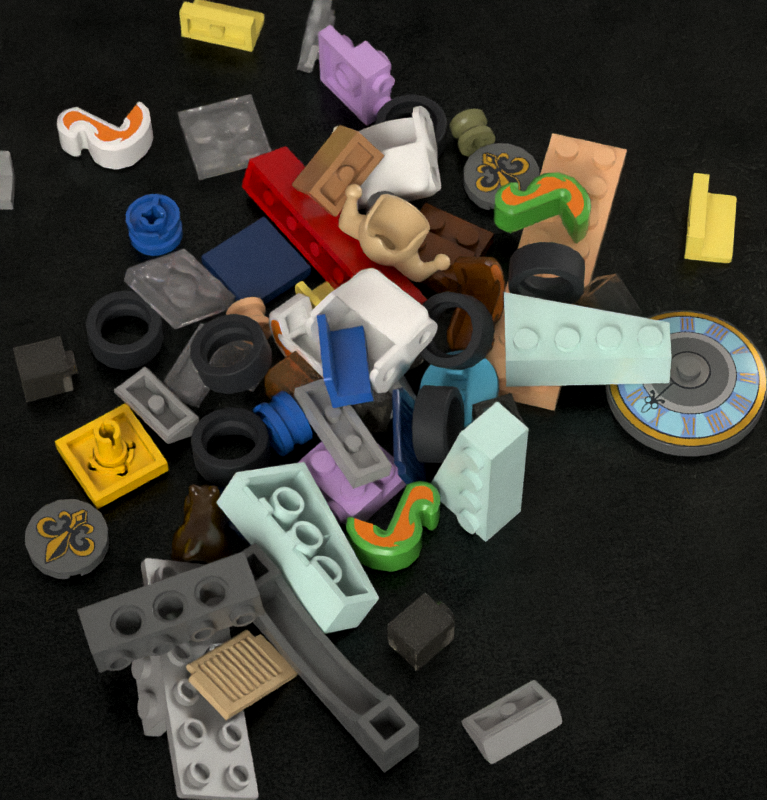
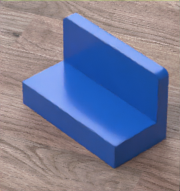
(345, 364)

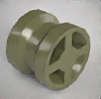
(471, 131)

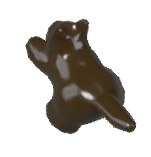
(203, 528)

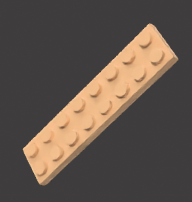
(599, 172)

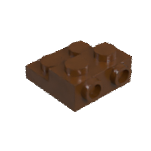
(454, 238)

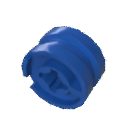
(157, 237)
(284, 423)

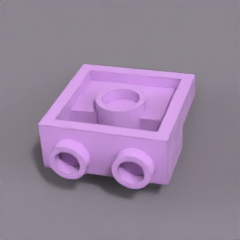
(355, 74)
(340, 495)

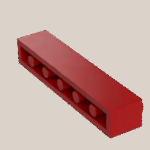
(308, 224)

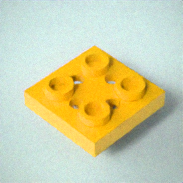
(104, 447)

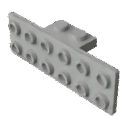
(206, 750)

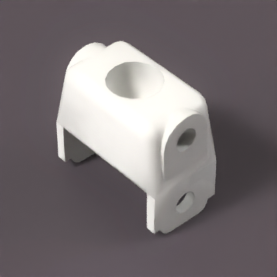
(408, 160)
(392, 320)

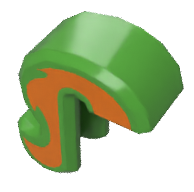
(543, 199)
(403, 539)

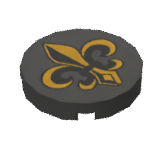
(495, 167)
(67, 538)

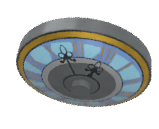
(711, 394)

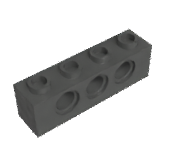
(151, 603)

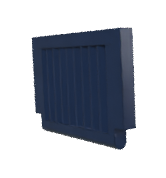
(408, 466)

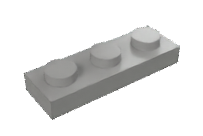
(343, 435)

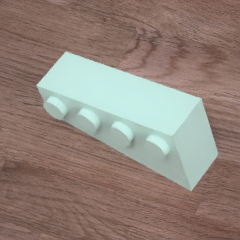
(581, 345)
(485, 472)
(298, 532)

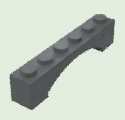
(363, 709)

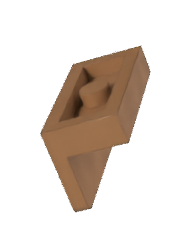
(340, 162)

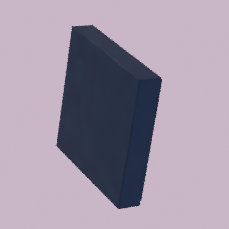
(256, 263)

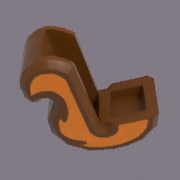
(484, 281)

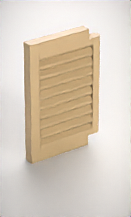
(239, 673)

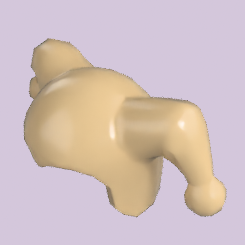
(390, 234)

